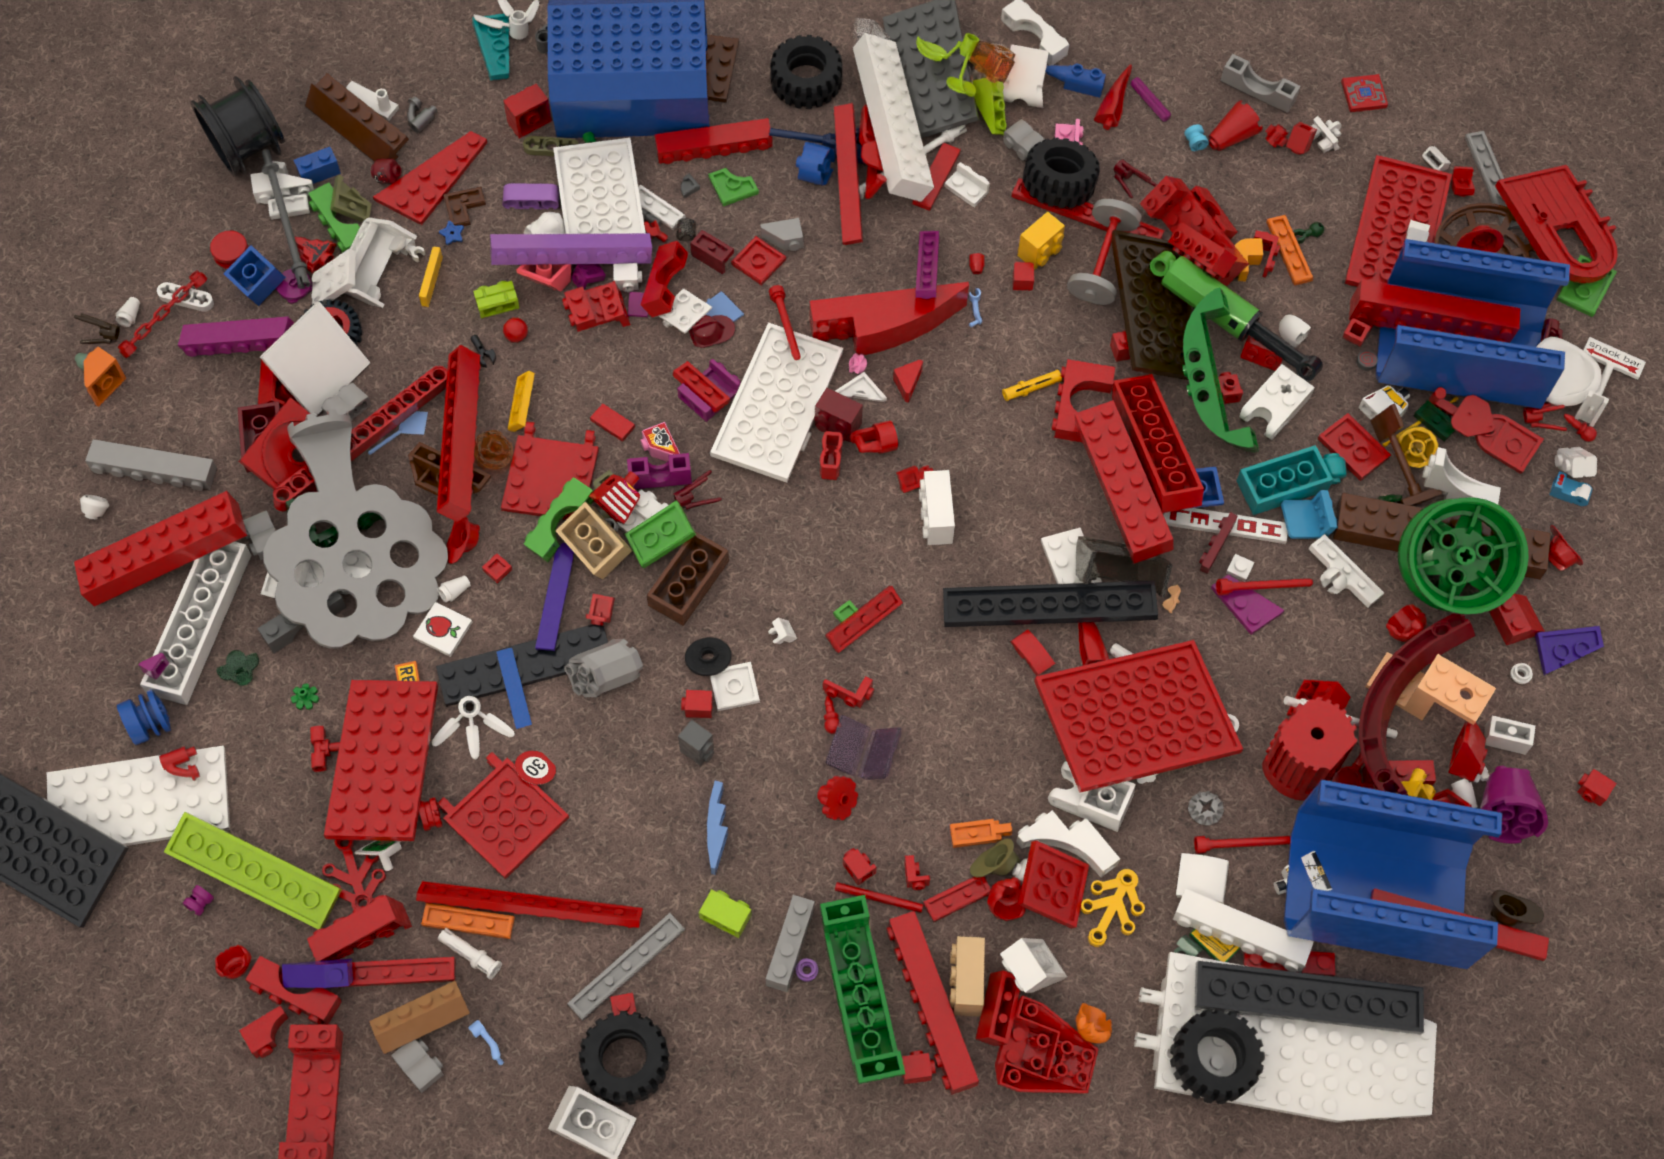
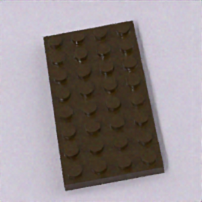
(1151, 313)

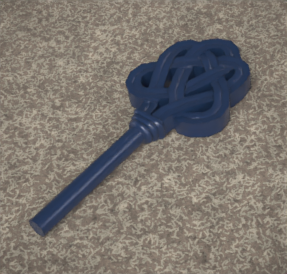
(827, 139)

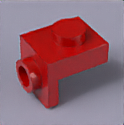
(1462, 181)
(600, 609)

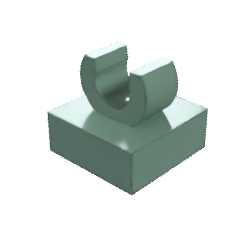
(1188, 946)

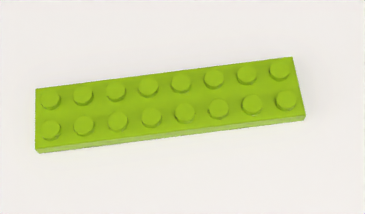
(253, 870)

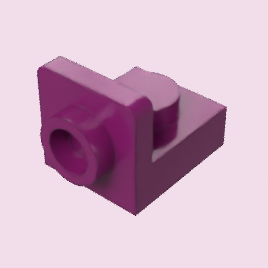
(587, 274)

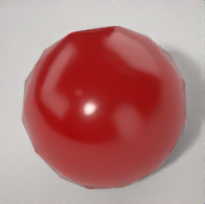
(515, 330)

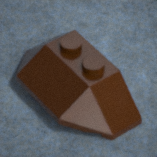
(426, 469)

